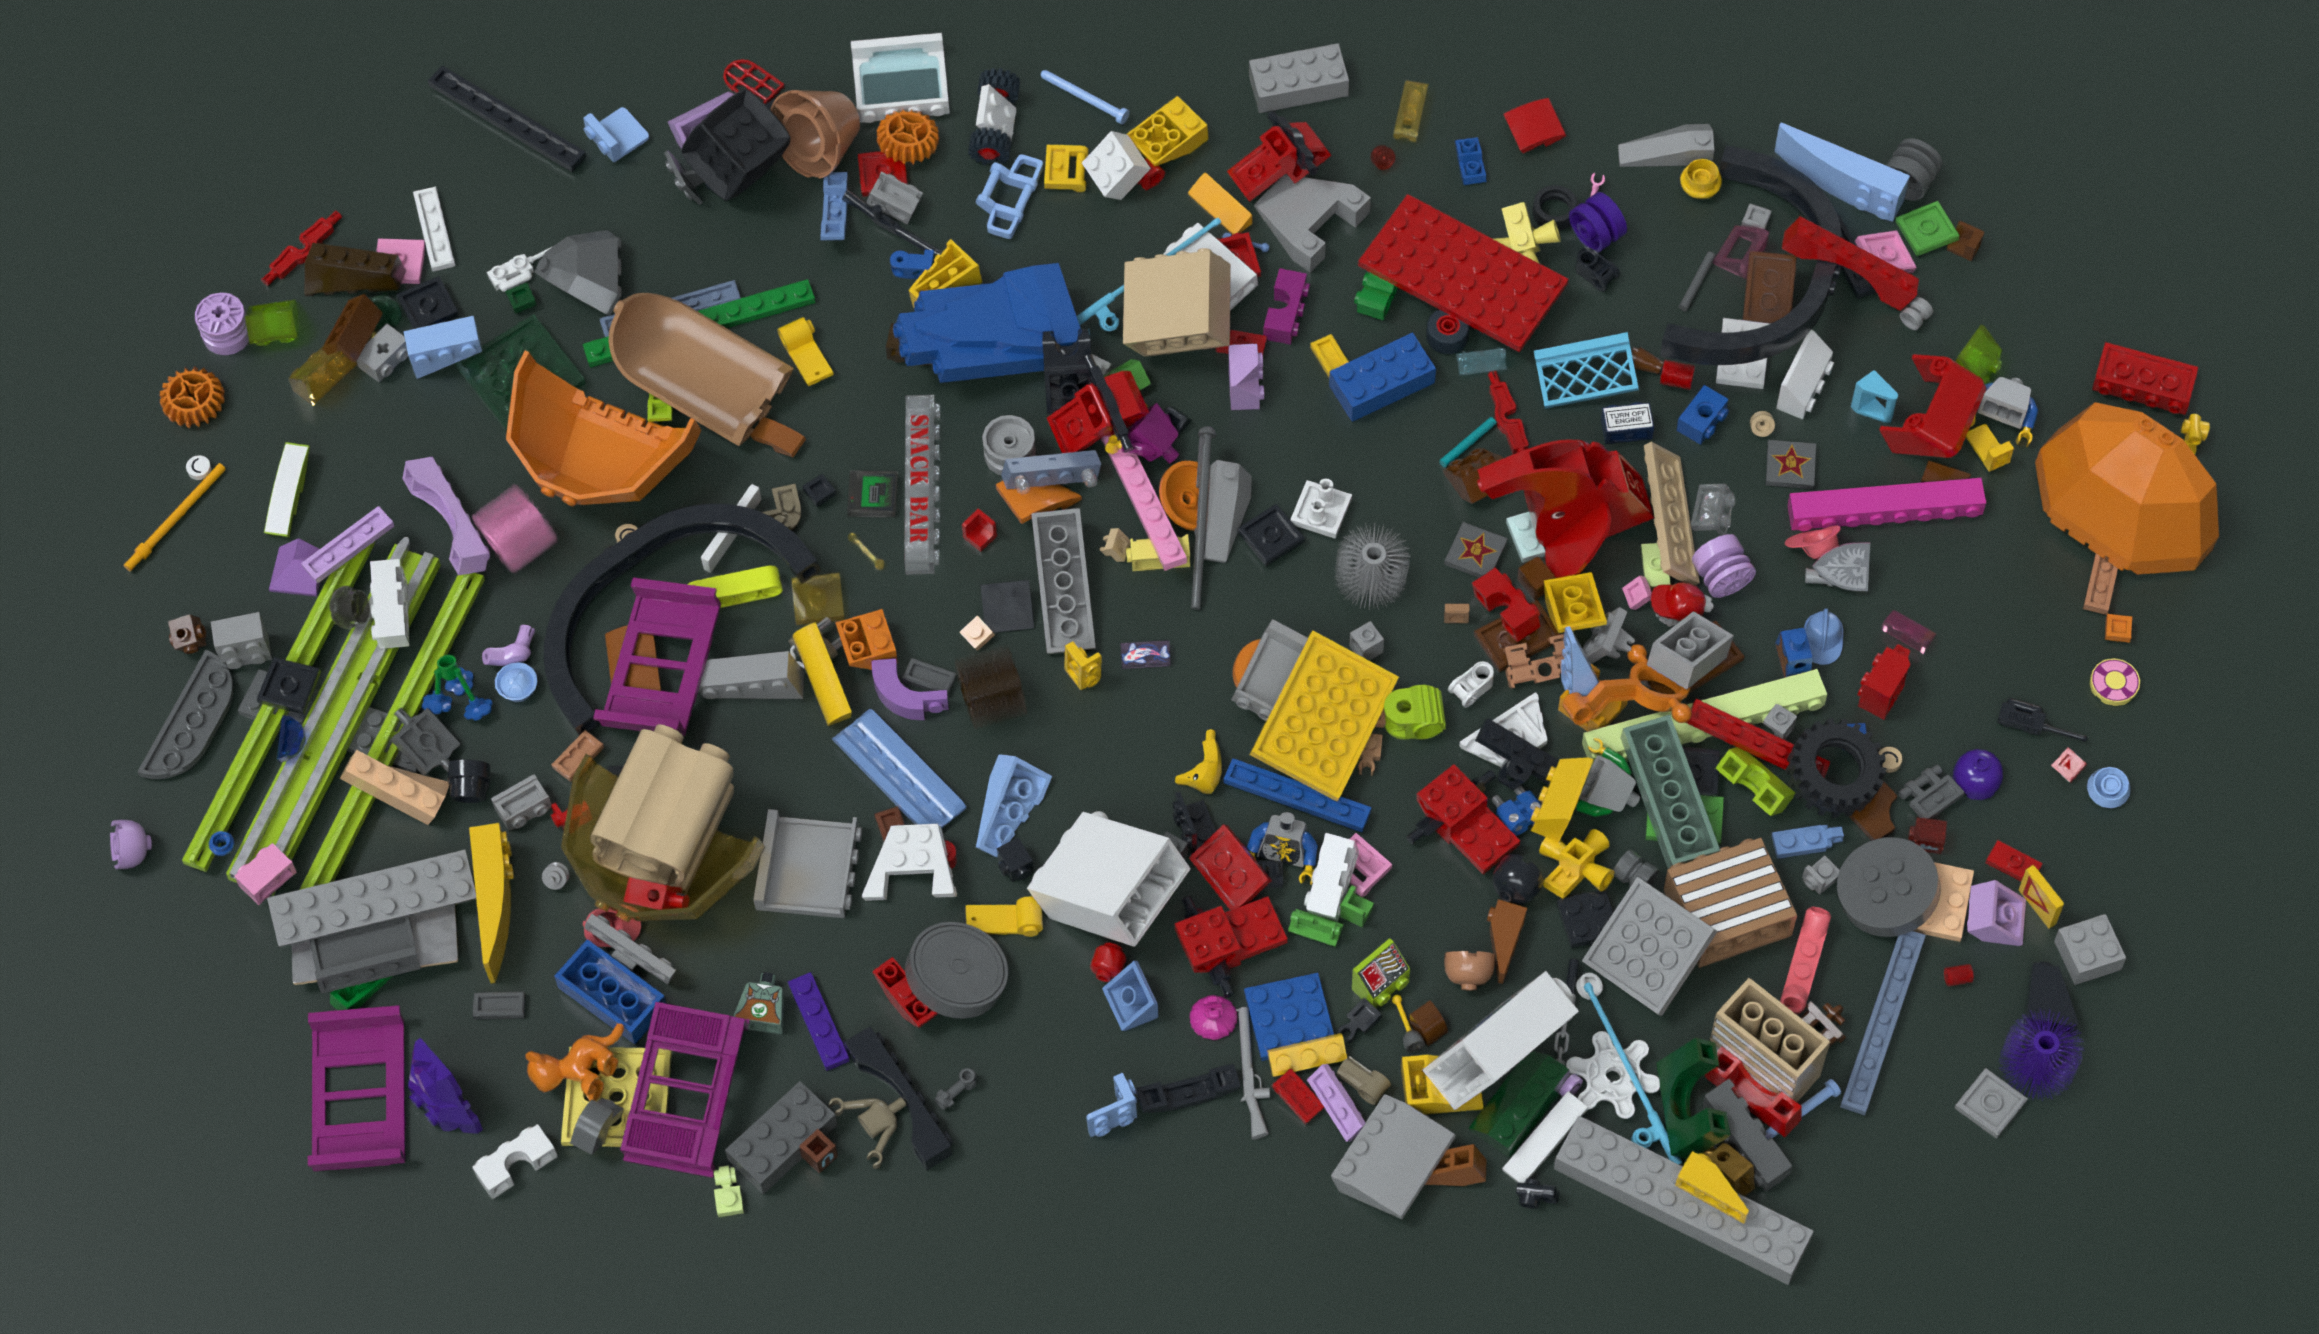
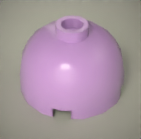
(128, 844)

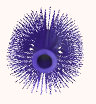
(2041, 1054)

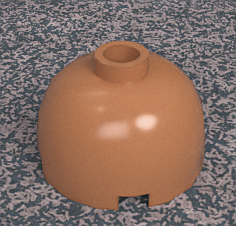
(1469, 968)

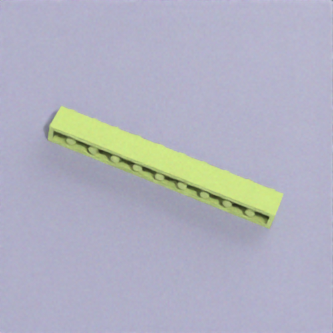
(1751, 705)

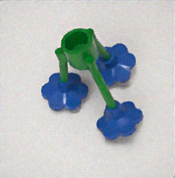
(458, 682)

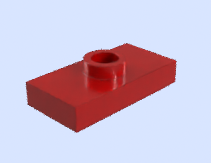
(1240, 338)
(2011, 860)
(1297, 1096)

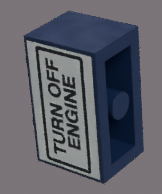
(1627, 423)

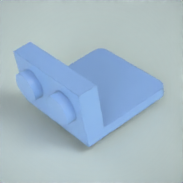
(616, 133)
(1119, 1113)

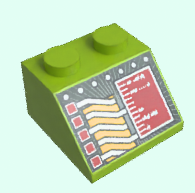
(1381, 974)

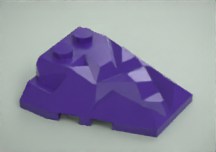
(439, 1093)

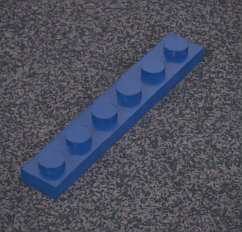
(1296, 795)

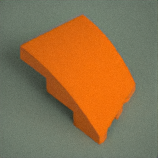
(1037, 499)

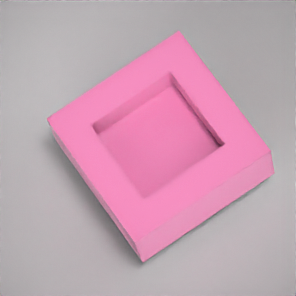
(1637, 592)

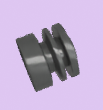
(1919, 162)

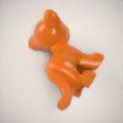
(549, 1072)

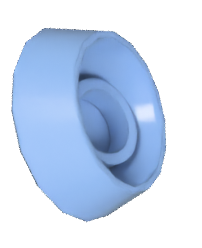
(516, 682)
(2109, 787)

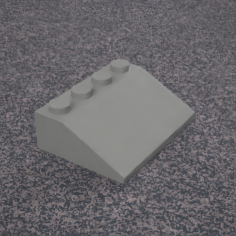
(1392, 1157)

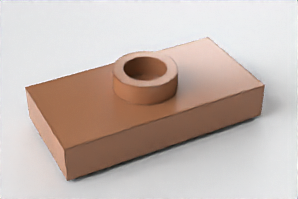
(571, 758)

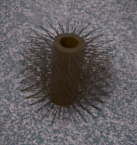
(989, 686)

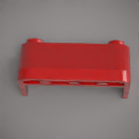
(1948, 416)

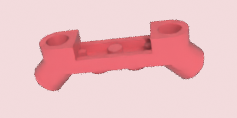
(1805, 959)

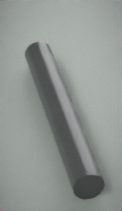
(1696, 282)

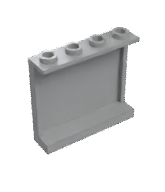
(1269, 669)
(807, 866)

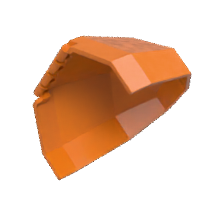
(584, 450)
(2129, 491)

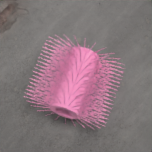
(515, 527)

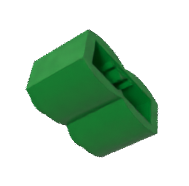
(1375, 296)

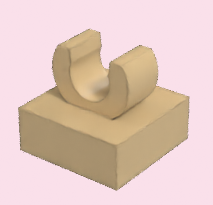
(1116, 545)

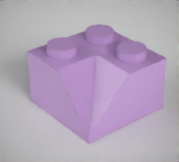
(1244, 372)

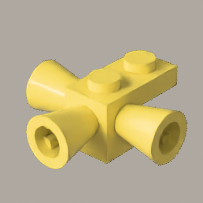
(1522, 235)

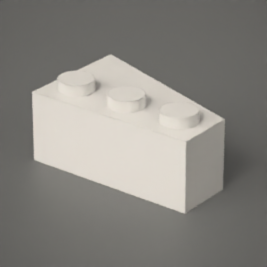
(389, 604)
(1332, 877)

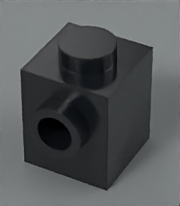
(1014, 860)

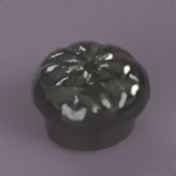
(349, 607)

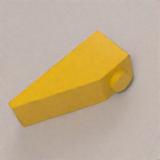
(1706, 1182)

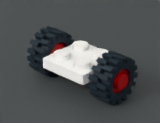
(994, 117)

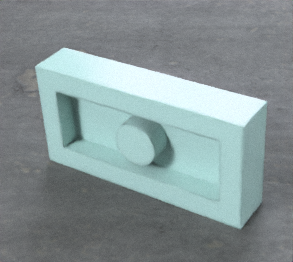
(1524, 537)

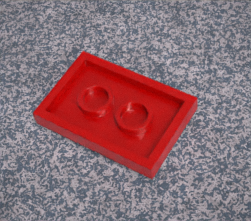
(1230, 868)

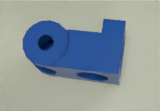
(911, 265)

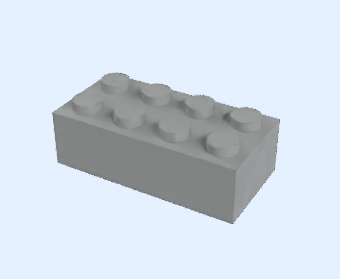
(1298, 78)

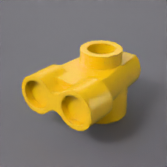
(2195, 431)

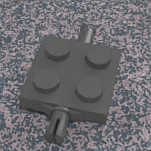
(424, 741)

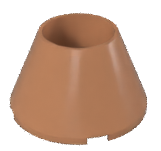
(819, 128)

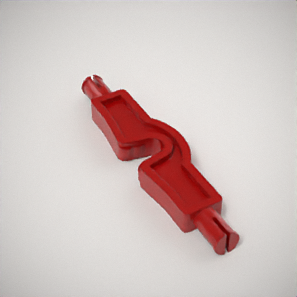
(292, 256)
(1504, 407)

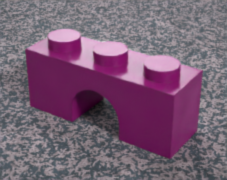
(1282, 323)

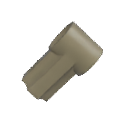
(1367, 1083)

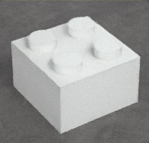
(1116, 165)

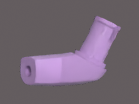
(512, 653)

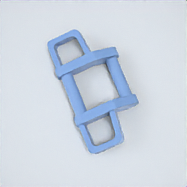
(1009, 177)

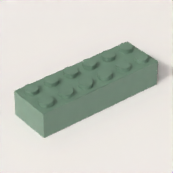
(1669, 790)

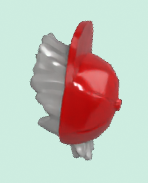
(1677, 601)

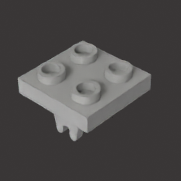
(1608, 638)

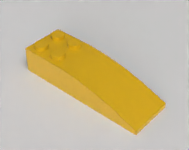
(493, 892)

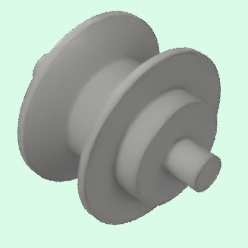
(555, 875)

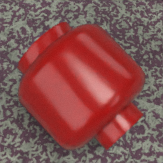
(1107, 961)

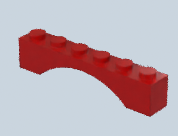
(1814, 242)

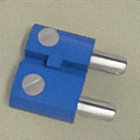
(1517, 814)

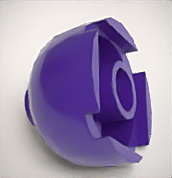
(1978, 774)

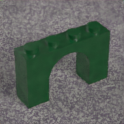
(1677, 1078)

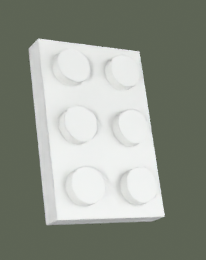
(1746, 374)

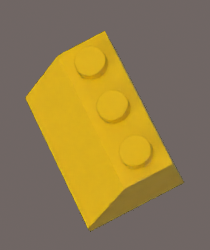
(1560, 797)

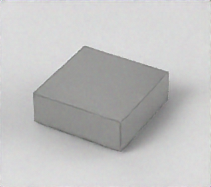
(1756, 217)

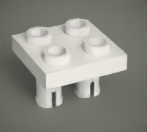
(1321, 508)

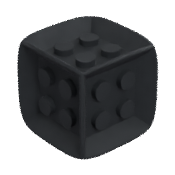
(735, 144)

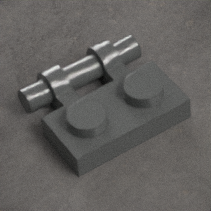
(1936, 798)

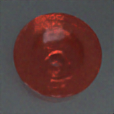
(1382, 157)

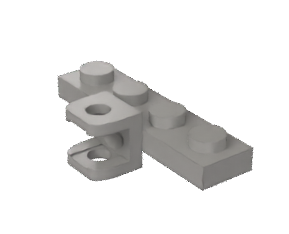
(629, 952)

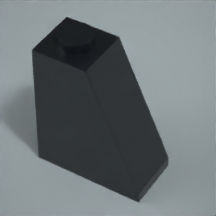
(2049, 994)

